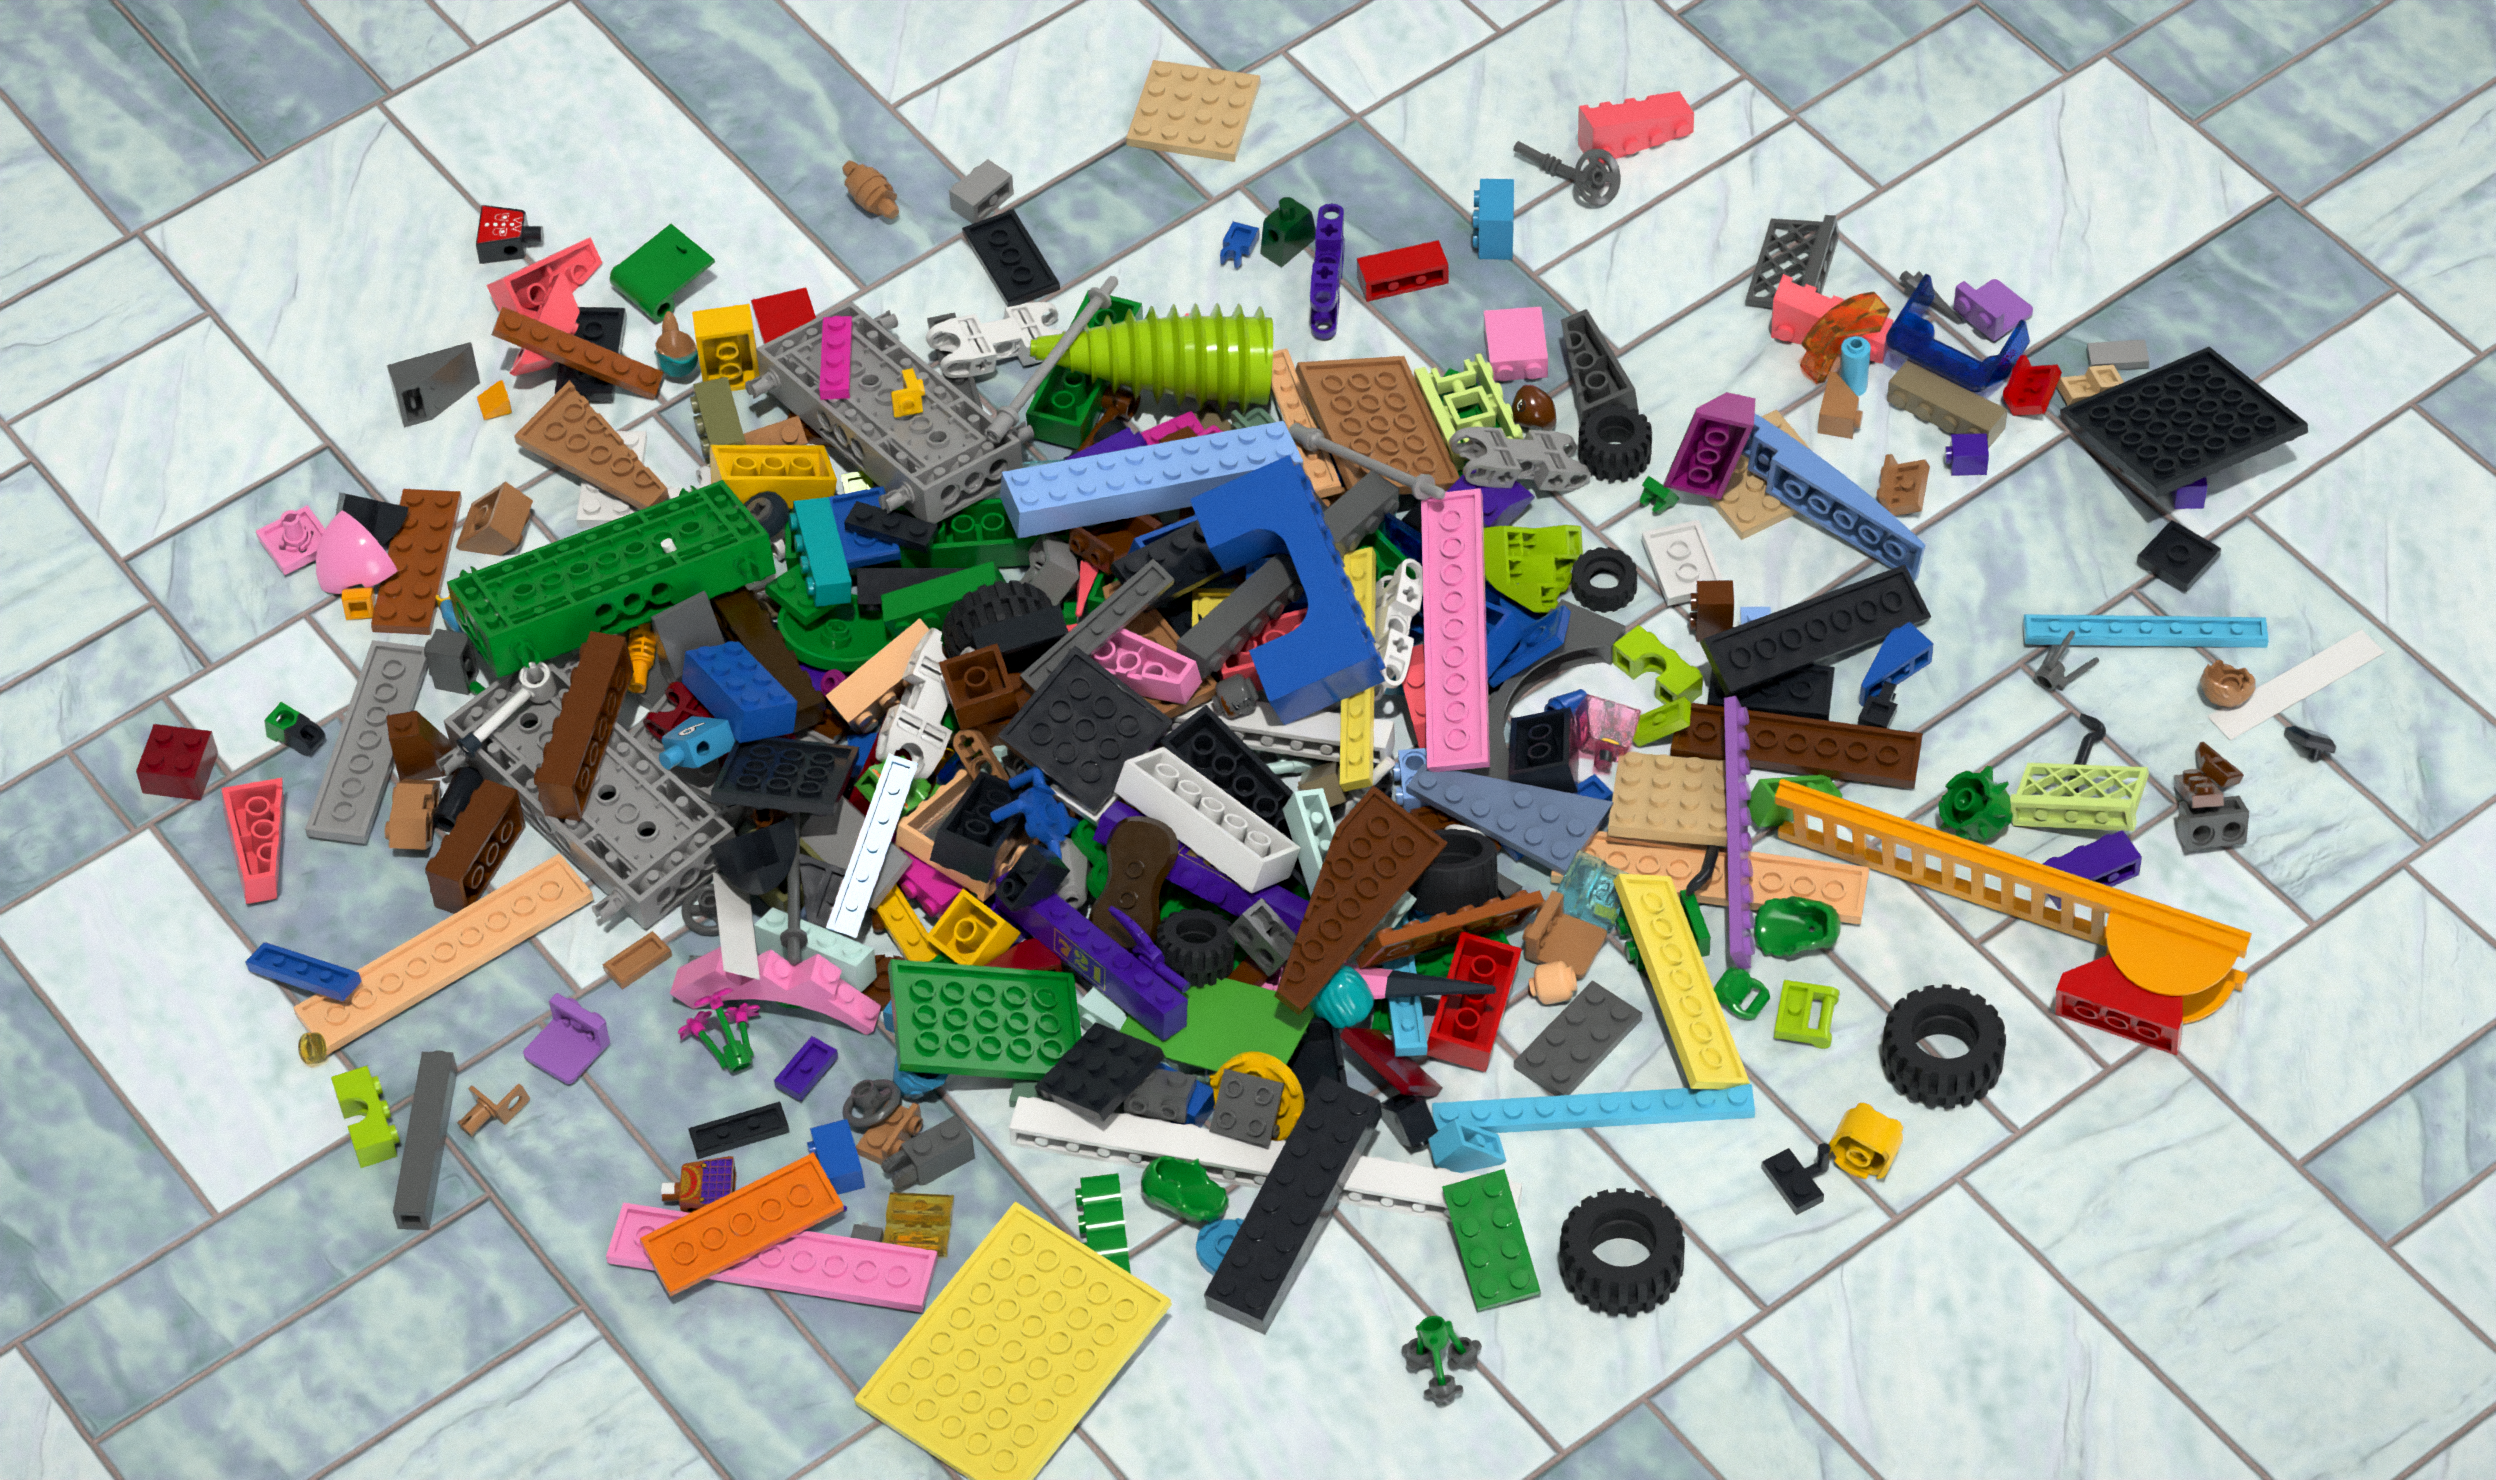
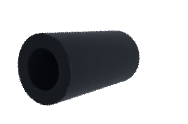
(456, 797)

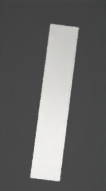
(2297, 684)
(735, 928)

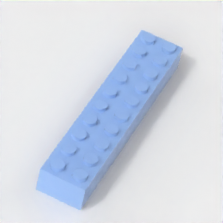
(1136, 479)

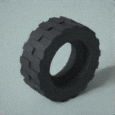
(1604, 598)

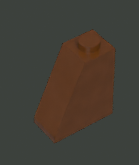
(416, 746)

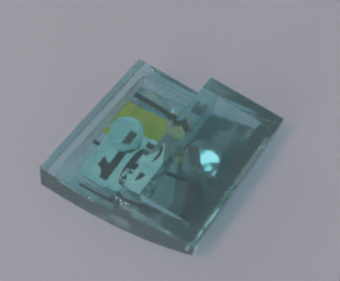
(1591, 891)

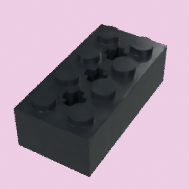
(969, 836)

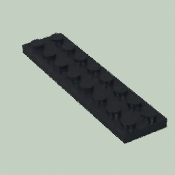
(1182, 555)
(1814, 630)

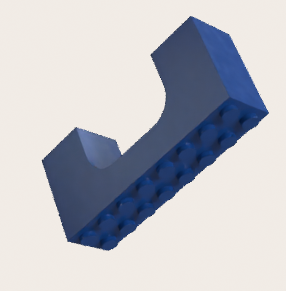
(1333, 647)

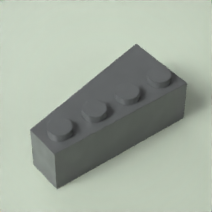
(1594, 367)

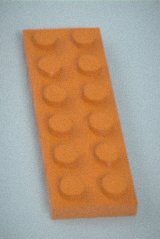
(741, 1224)

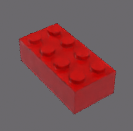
(1469, 1023)

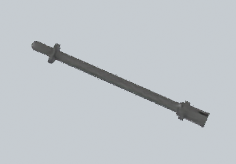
(794, 937)

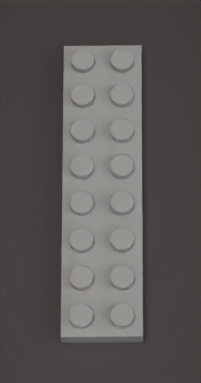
(363, 752)

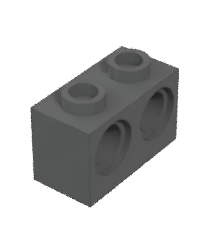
(2213, 825)
(1263, 936)

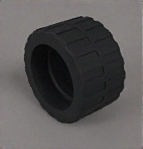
(1460, 874)

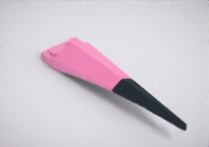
(1393, 983)

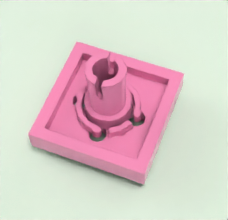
(294, 535)

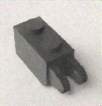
(931, 1154)

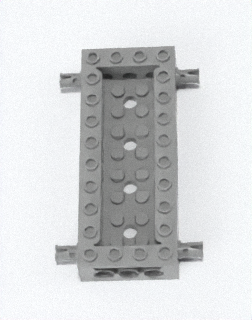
(900, 451)
(635, 871)

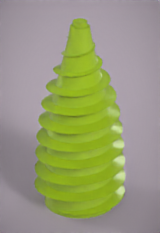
(1177, 355)

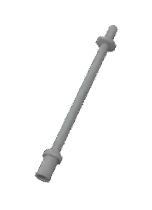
(1008, 415)
(1313, 440)

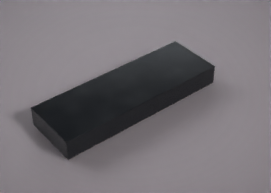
(738, 1130)

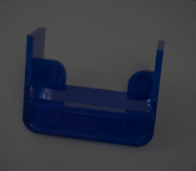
(1914, 341)

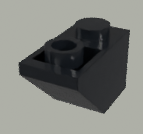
(1032, 878)

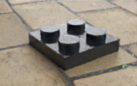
(2179, 555)

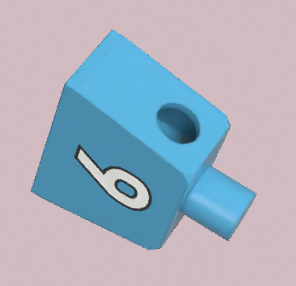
(696, 742)

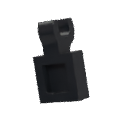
(1880, 710)

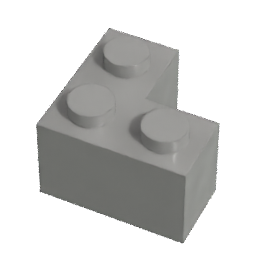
(1052, 567)

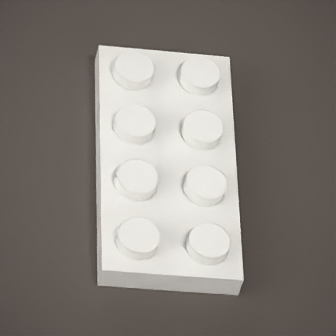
(600, 506)

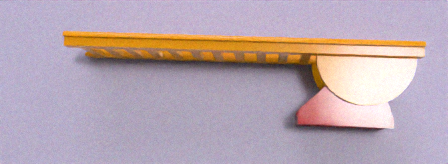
(2158, 959)

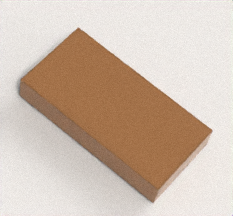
(637, 960)

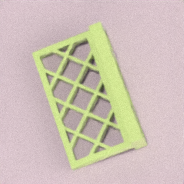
(2079, 809)

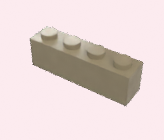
(1945, 403)

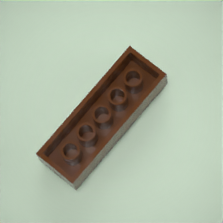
(584, 726)

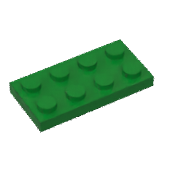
(1491, 1240)

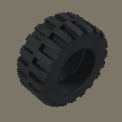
(988, 606)
(1941, 1079)
(1621, 1287)

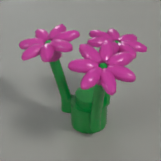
(735, 1055)

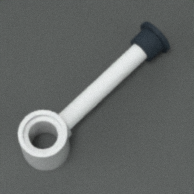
(536, 693)

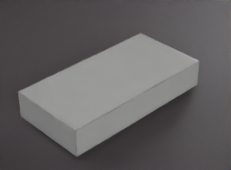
(2121, 354)

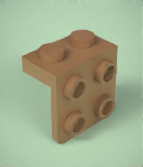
(1562, 937)

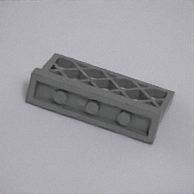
(1814, 266)

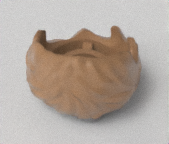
(2227, 685)

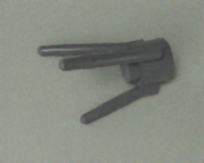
(2052, 671)

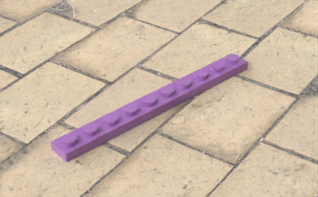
(1738, 838)

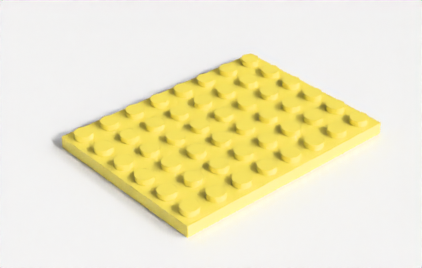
(1013, 1350)

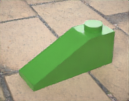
(1762, 803)

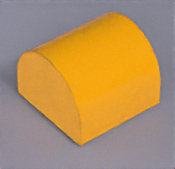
(358, 603)

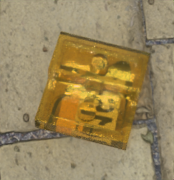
(919, 1221)

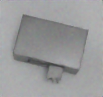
(867, 1232)

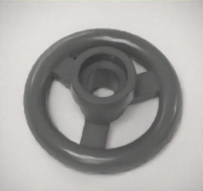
(706, 907)
(869, 1098)

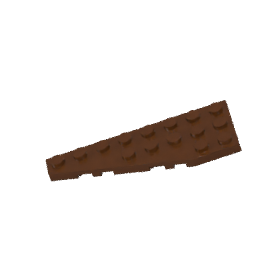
(1365, 873)

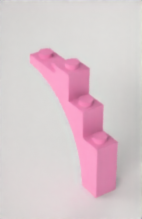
(809, 984)

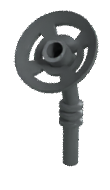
(1587, 178)

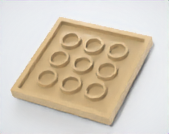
(1193, 110)
(1745, 502)
(1670, 799)

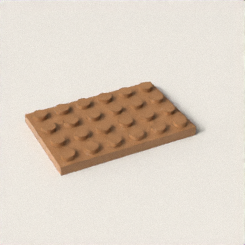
(1378, 413)

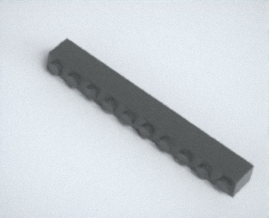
(1277, 581)

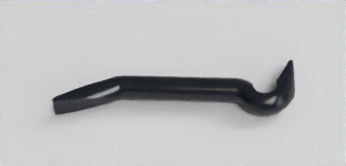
(2088, 741)
(1706, 870)

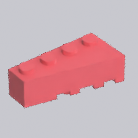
(1634, 124)
(1801, 307)

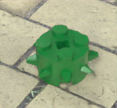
(1975, 805)

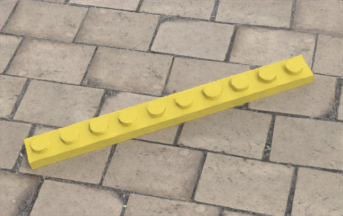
(1358, 710)

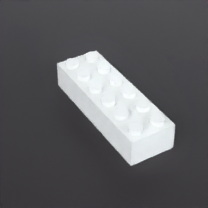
(1207, 819)

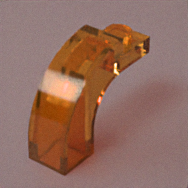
(1849, 318)

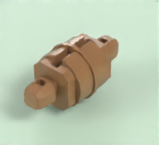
(870, 189)

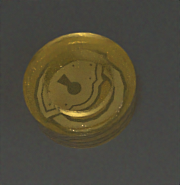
(312, 1048)

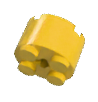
(1866, 1142)

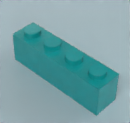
(821, 552)

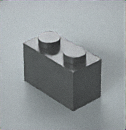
(451, 661)

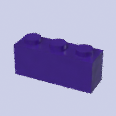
(2104, 861)

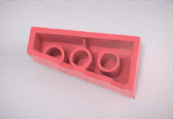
(255, 830)

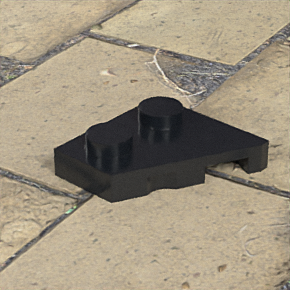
(820, 888)

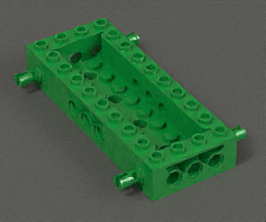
(552, 595)

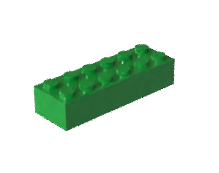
(1068, 401)

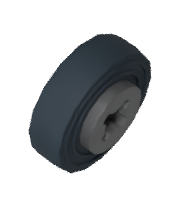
(769, 511)

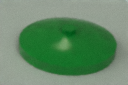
(838, 639)

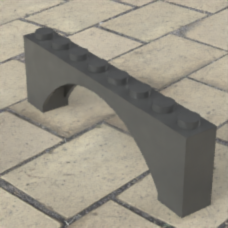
(1586, 642)

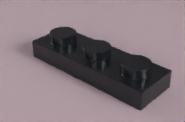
(891, 527)

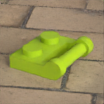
(1795, 1013)

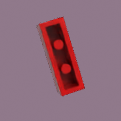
(1402, 270)

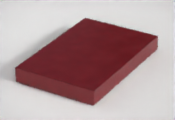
(1399, 1070)

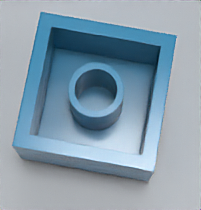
(1494, 219)

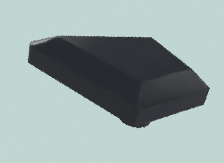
(2314, 740)

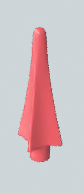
(1087, 578)

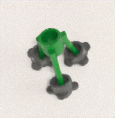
(1425, 1351)

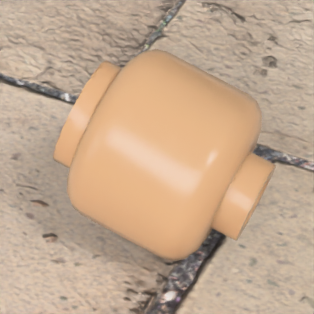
(1553, 982)

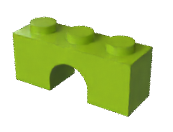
(1643, 653)
(372, 1136)

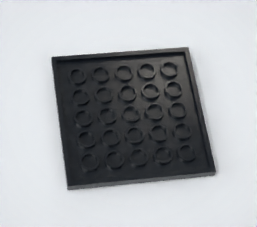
(2183, 421)

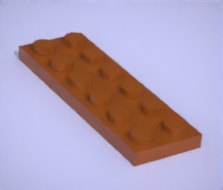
(421, 556)
(1446, 929)

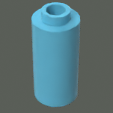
(1855, 363)

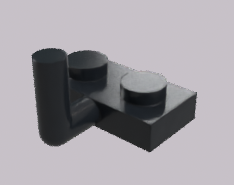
(1794, 1180)

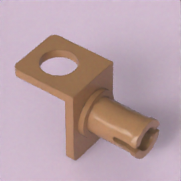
(486, 1108)

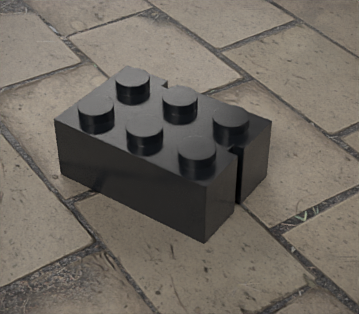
(1024, 636)
(1318, 1057)

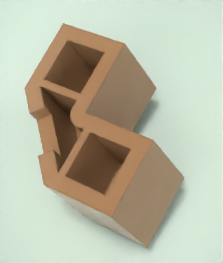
(412, 814)

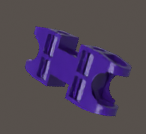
(1327, 271)

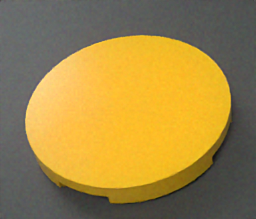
(1270, 1068)

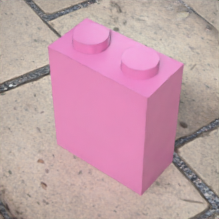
(1516, 343)

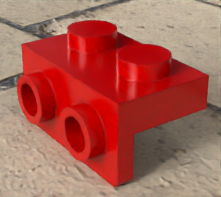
(2030, 387)

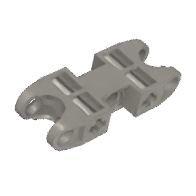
(1504, 460)

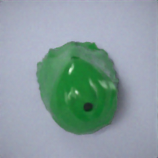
(1785, 924)
(1183, 1189)

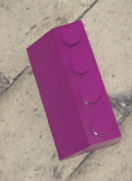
(1712, 446)

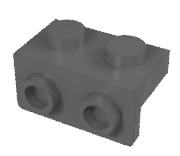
(1162, 1095)

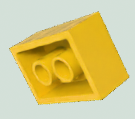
(726, 344)

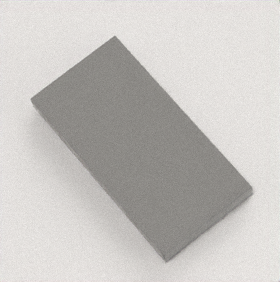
(836, 839)

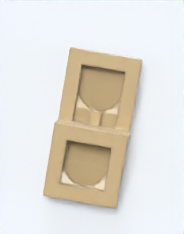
(2093, 382)

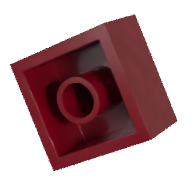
(177, 762)

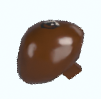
(1534, 409)

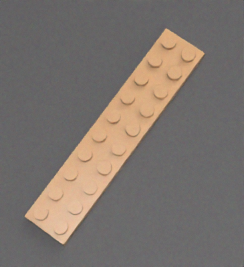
(1772, 877)
(447, 952)

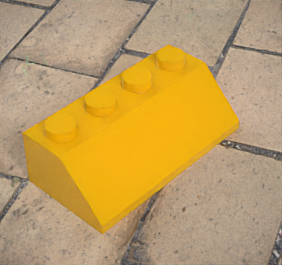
(788, 470)

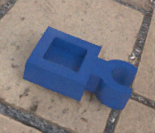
(1238, 240)

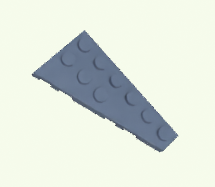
(1525, 817)

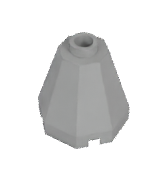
(1074, 886)

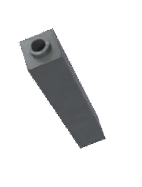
(425, 1140)

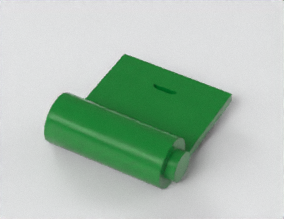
(660, 271)

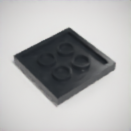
(1099, 1071)

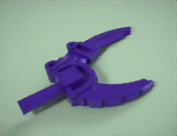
(1148, 953)

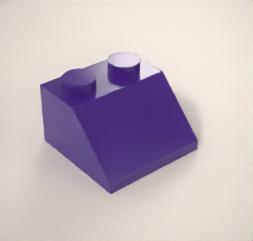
(1499, 504)

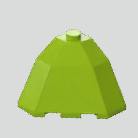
(1533, 558)

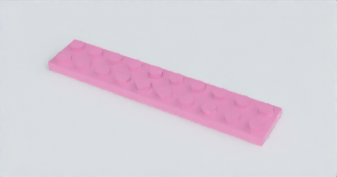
(1455, 632)
(801, 1264)

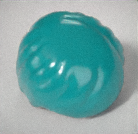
(1344, 999)

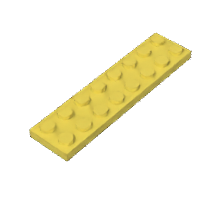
(1680, 982)

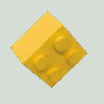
(972, 932)

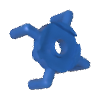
(1043, 815)

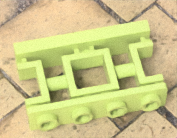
(1488, 396)

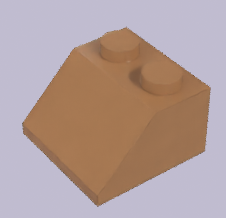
(495, 521)

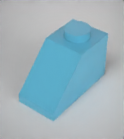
(1466, 1147)

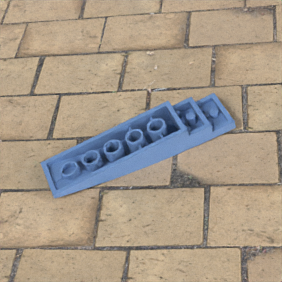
(1829, 497)

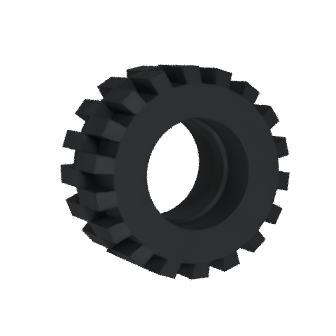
(1620, 426)
(1197, 945)

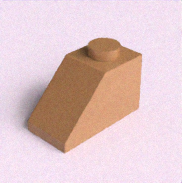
(1839, 409)

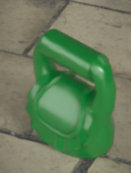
(1733, 989)

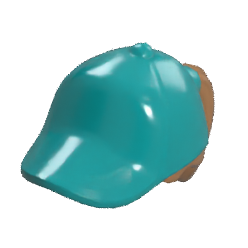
(675, 349)

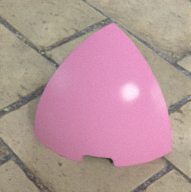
(350, 556)

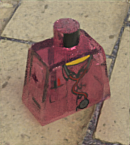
(1605, 729)

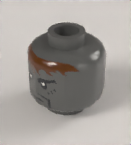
(1235, 696)

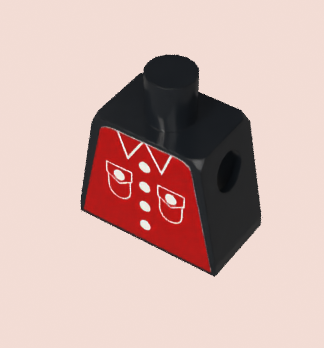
(504, 234)

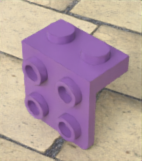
(1991, 307)
(568, 1041)

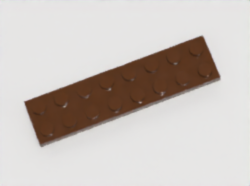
(1807, 746)

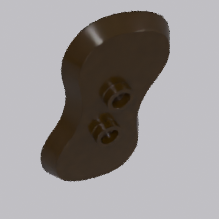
(1139, 860)

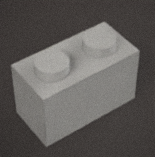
(981, 191)

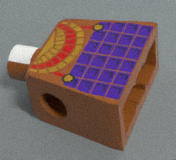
(701, 1183)

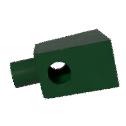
(1287, 231)

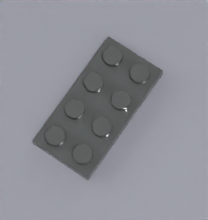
(1578, 1040)

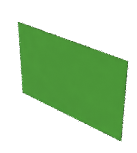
(1227, 1022)

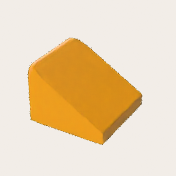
(494, 401)

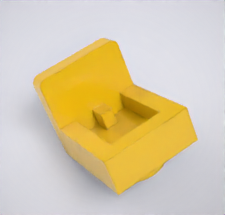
(908, 400)

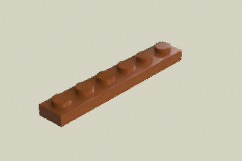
(577, 353)

